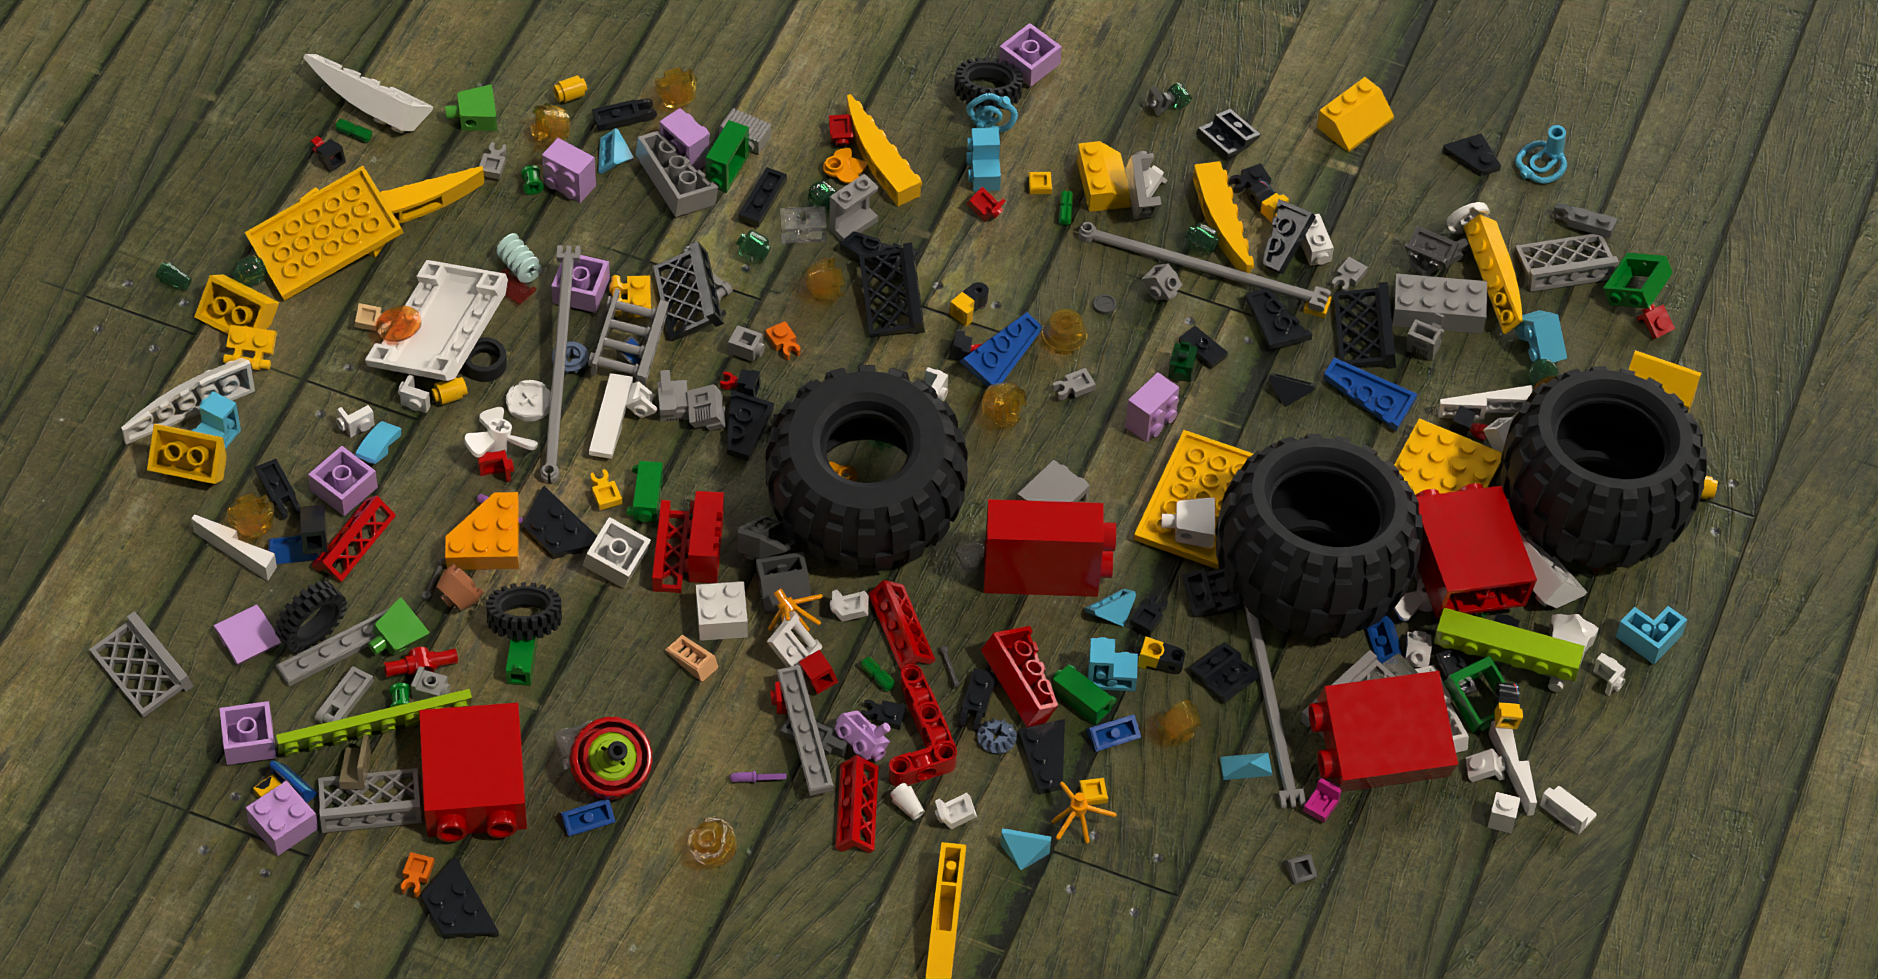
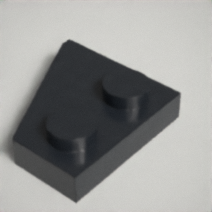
(1474, 154)

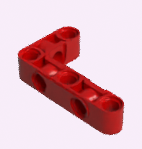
(934, 733)

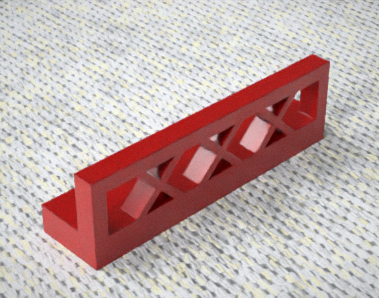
(353, 528)
(662, 545)
(898, 625)
(852, 801)

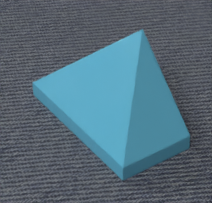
(612, 151)
(1114, 607)
(1245, 766)
(1024, 847)

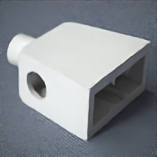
(1193, 522)

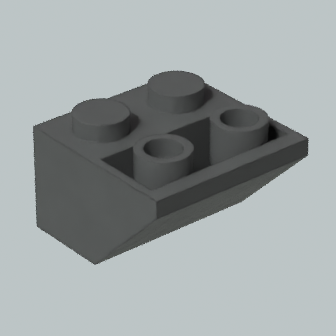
(782, 572)

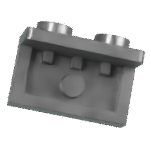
(1431, 247)

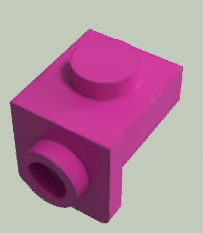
(1323, 800)

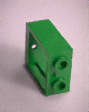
(727, 155)
(1656, 268)
(1454, 681)

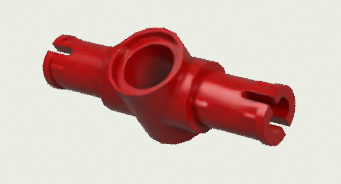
(420, 657)

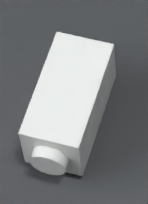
(1317, 243)

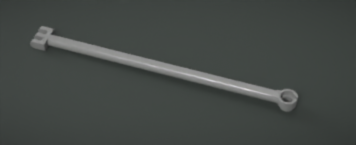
(1316, 299)
(559, 361)
(1290, 792)

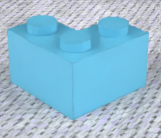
(984, 159)
(1543, 334)
(219, 418)
(1650, 636)
(1111, 669)

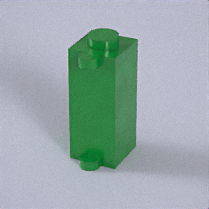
(647, 491)
(521, 661)
(1082, 694)

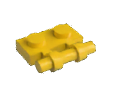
(637, 289)
(251, 340)

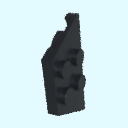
(556, 527)
(456, 905)

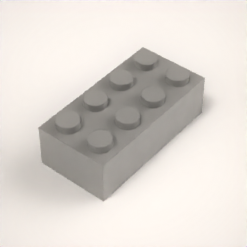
(1458, 300)

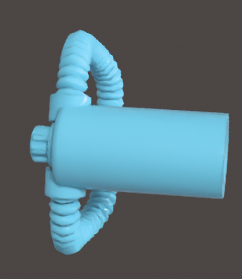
(983, 115)
(1553, 148)

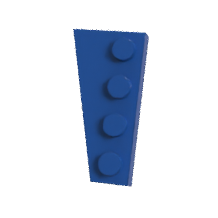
(1001, 353)
(1376, 395)

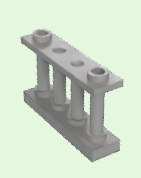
(646, 353)

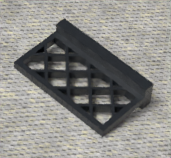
(706, 290)
(911, 293)
(1383, 321)

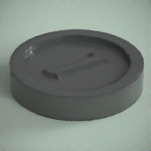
(1104, 304)

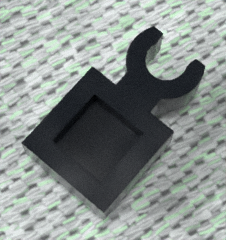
(1249, 177)
(1148, 617)
(886, 713)

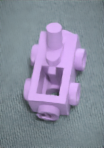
(864, 737)

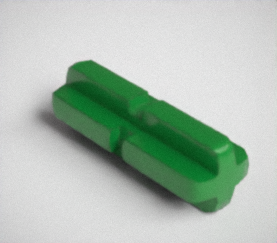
(350, 129)
(1065, 208)
(881, 677)

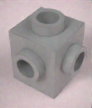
(1162, 282)

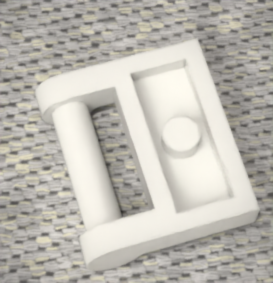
(788, 646)

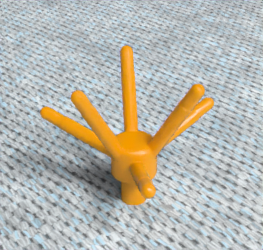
(788, 604)
(1078, 807)

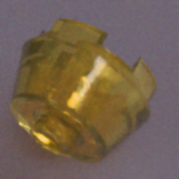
(677, 87)
(550, 124)
(825, 280)
(1065, 331)
(1003, 403)
(252, 515)
(1179, 722)
(713, 842)

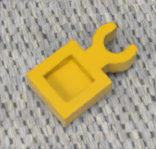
(605, 492)

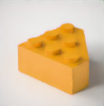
(487, 536)

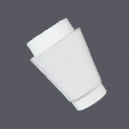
(907, 801)

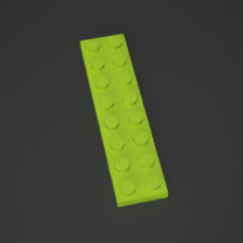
(364, 724)

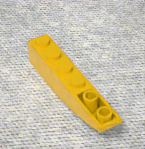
(882, 157)
(431, 194)
(1221, 213)
(1496, 269)
(946, 911)

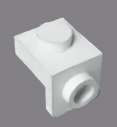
(1152, 179)
(938, 381)
(412, 397)
(640, 400)
(356, 422)
(849, 606)
(1418, 648)
(1611, 672)
(1485, 765)
(955, 811)

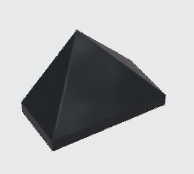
(1290, 388)

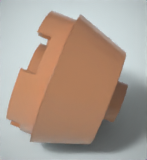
(458, 588)

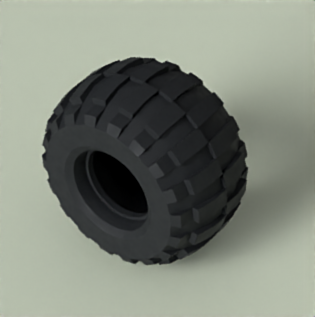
(1612, 425)
(1328, 494)
(858, 519)

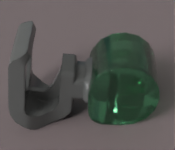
(1176, 96)

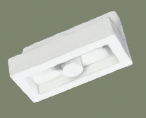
(1567, 809)

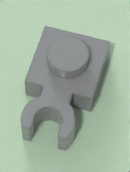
(494, 163)
(1349, 273)
(1076, 383)

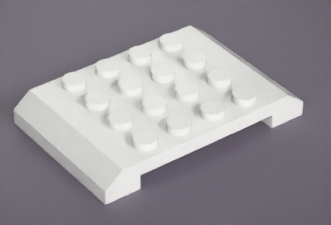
(454, 312)

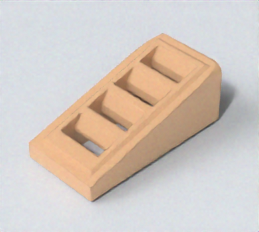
(700, 669)

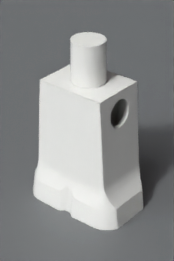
(1571, 629)

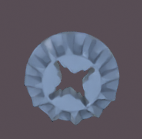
(580, 355)
(1003, 742)

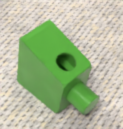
(475, 109)
(397, 630)

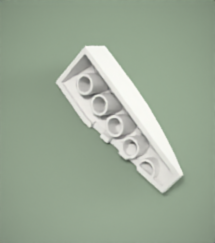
(382, 103)
(183, 401)
(1554, 582)

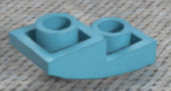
(377, 441)

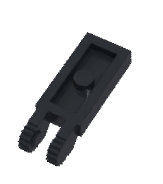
(623, 113)
(277, 486)
(977, 697)

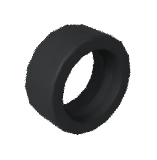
(491, 372)

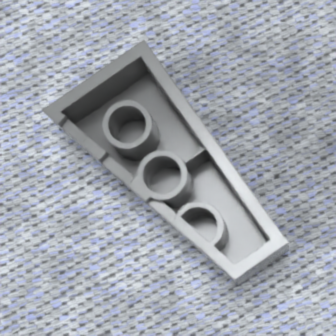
(674, 177)

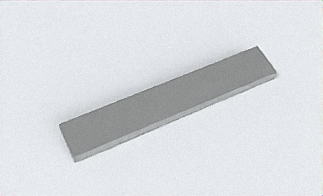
(329, 651)
(805, 730)

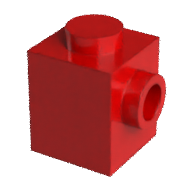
(818, 671)

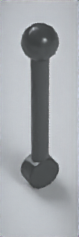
(426, 595)
(944, 651)

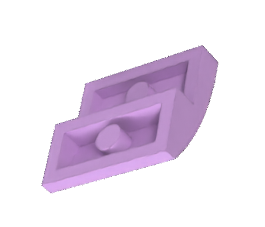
(247, 634)

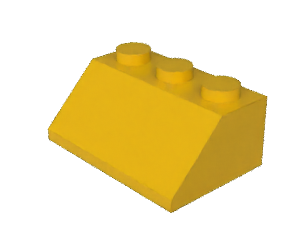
(1355, 115)
(1102, 177)
(232, 303)
(1672, 376)
(187, 454)

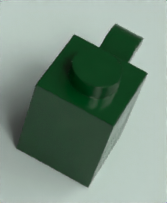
(1182, 362)

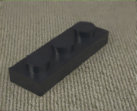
(762, 197)

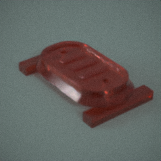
(517, 290)

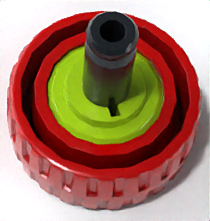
(610, 758)

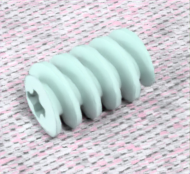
(519, 258)

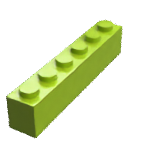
(1509, 644)

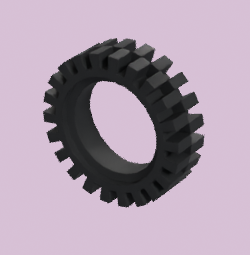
(989, 70)
(524, 625)
(302, 637)

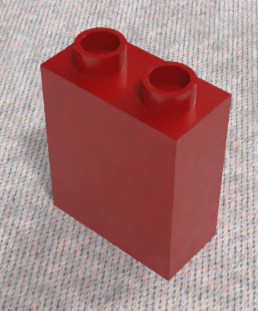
(1047, 548)
(1472, 551)
(1384, 731)
(472, 771)

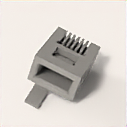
(1425, 338)
(672, 398)
(706, 407)

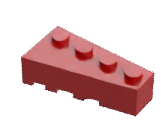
(705, 537)
(1021, 674)

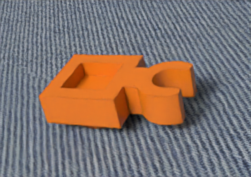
(783, 338)
(417, 870)

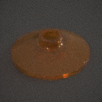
(398, 323)

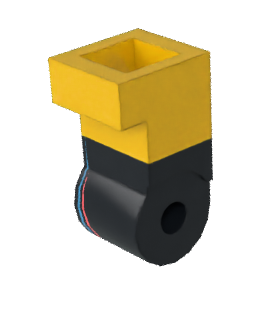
(1265, 199)
(968, 302)
(1161, 656)
(1507, 705)

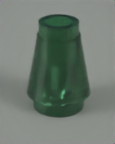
(173, 276)

